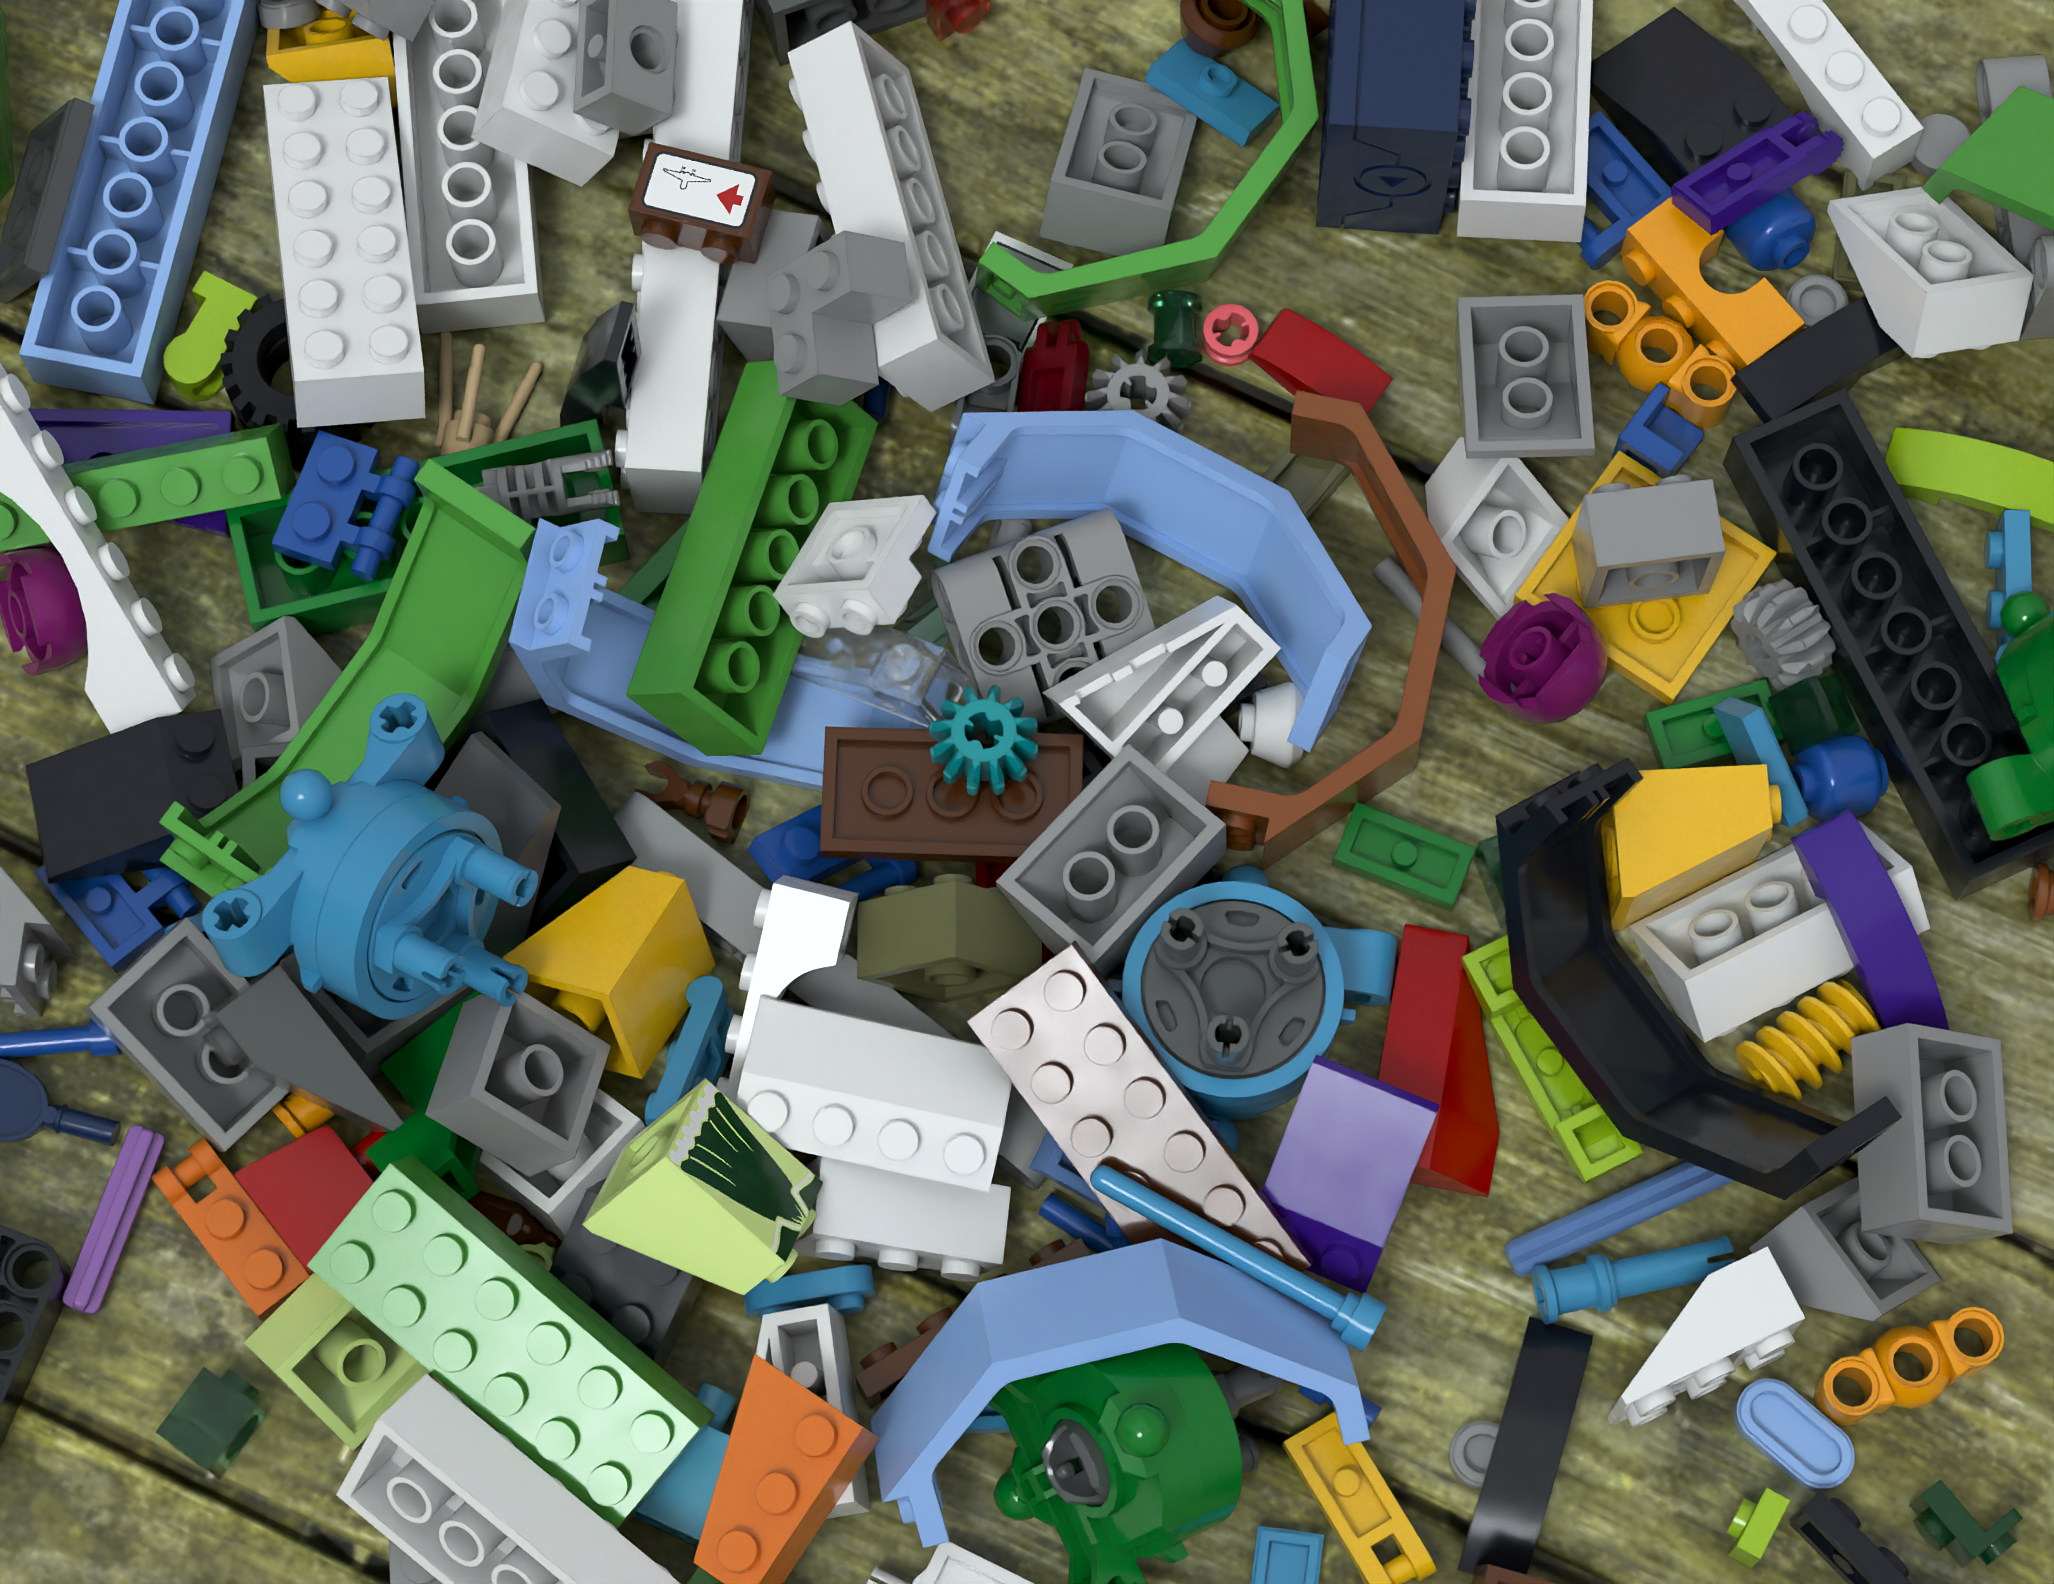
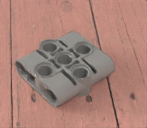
(1075, 566)

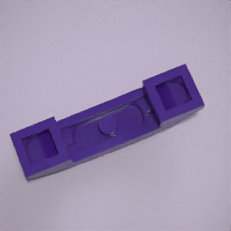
(1871, 922)

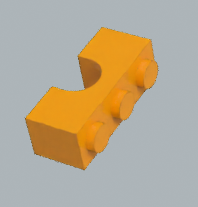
(1667, 255)

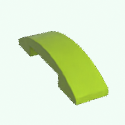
(1972, 473)
(1554, 1089)

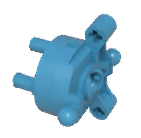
(379, 882)

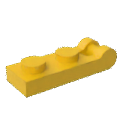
(1357, 1503)

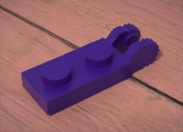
(1755, 171)

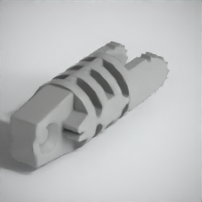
(542, 486)

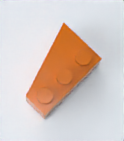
(777, 1478)

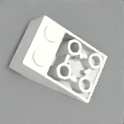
(1731, 1319)

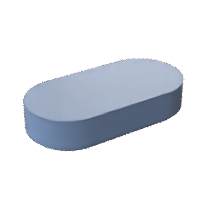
(1794, 1435)

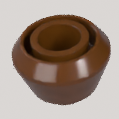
(1217, 26)

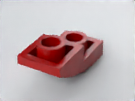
(1317, 362)

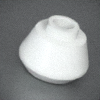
(1269, 723)

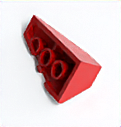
(1440, 1054)

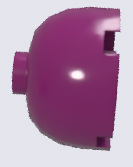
(42, 609)
(1550, 657)

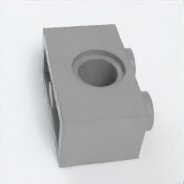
(626, 62)

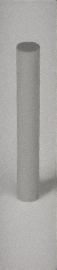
(1453, 640)

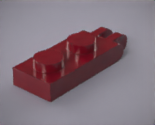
(1055, 369)

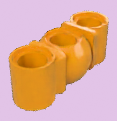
(1640, 331)
(1934, 1349)

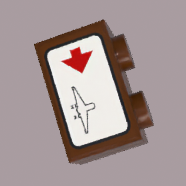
(701, 204)

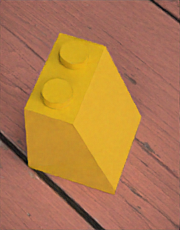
(1684, 834)
(621, 964)

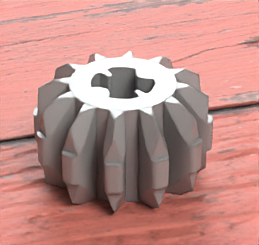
(1152, 383)
(1782, 634)

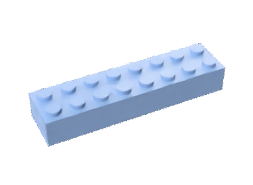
(139, 195)

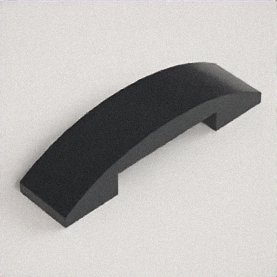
(1527, 1448)

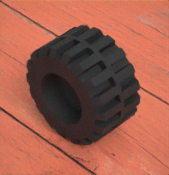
(249, 370)

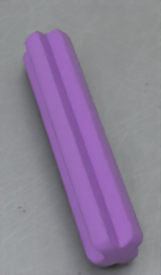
(113, 1220)

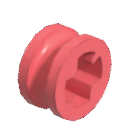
(1220, 320)

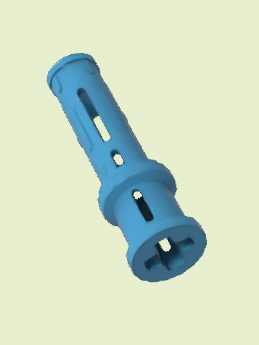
(1602, 1282)

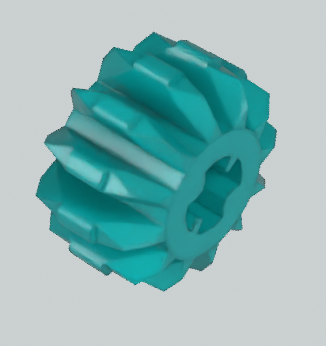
(967, 755)

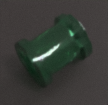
(1175, 327)

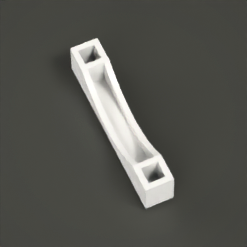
(1839, 85)
(129, 662)

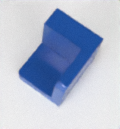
(1659, 436)

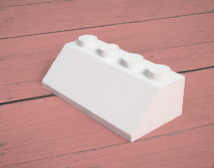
(1754, 940)
(875, 1093)

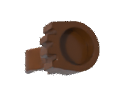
(723, 808)

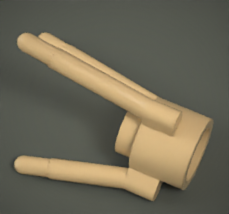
(468, 427)

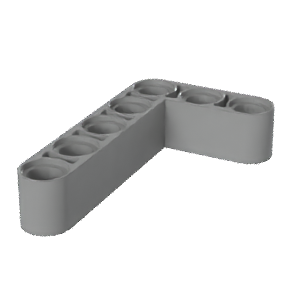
(2021, 237)

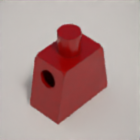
(310, 1187)

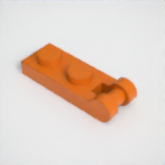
(233, 1231)

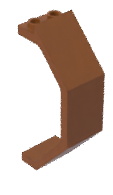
(1281, 823)

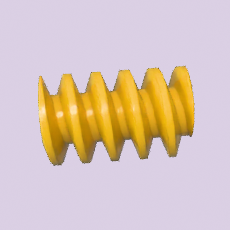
(1807, 1040)

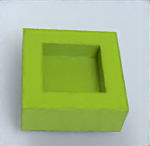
(1755, 1525)

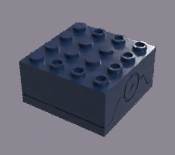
(1394, 113)

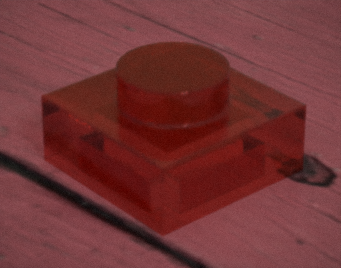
(950, 16)

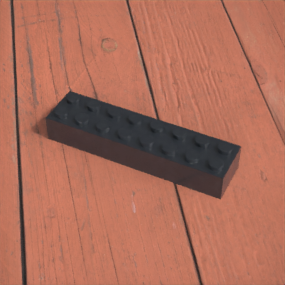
(1896, 625)

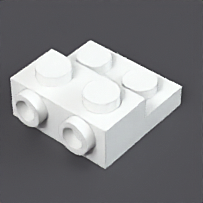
(856, 566)

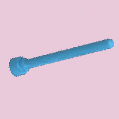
(1350, 1315)

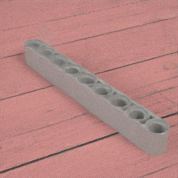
(726, 909)

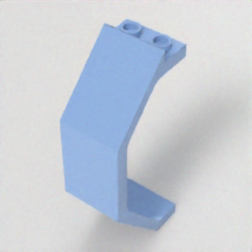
(1177, 503)
(586, 644)
(1083, 1315)

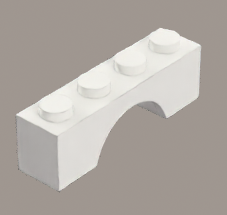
(802, 931)

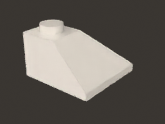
(1491, 522)

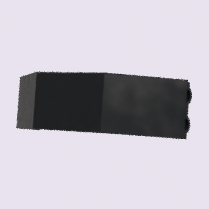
(1618, 1027)

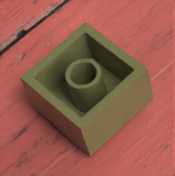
(945, 940)

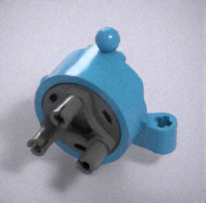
(1247, 991)

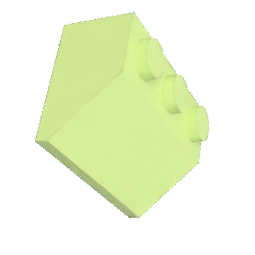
(334, 1359)

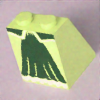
(708, 1194)

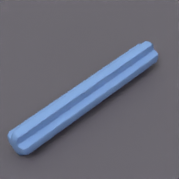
(1610, 1216)

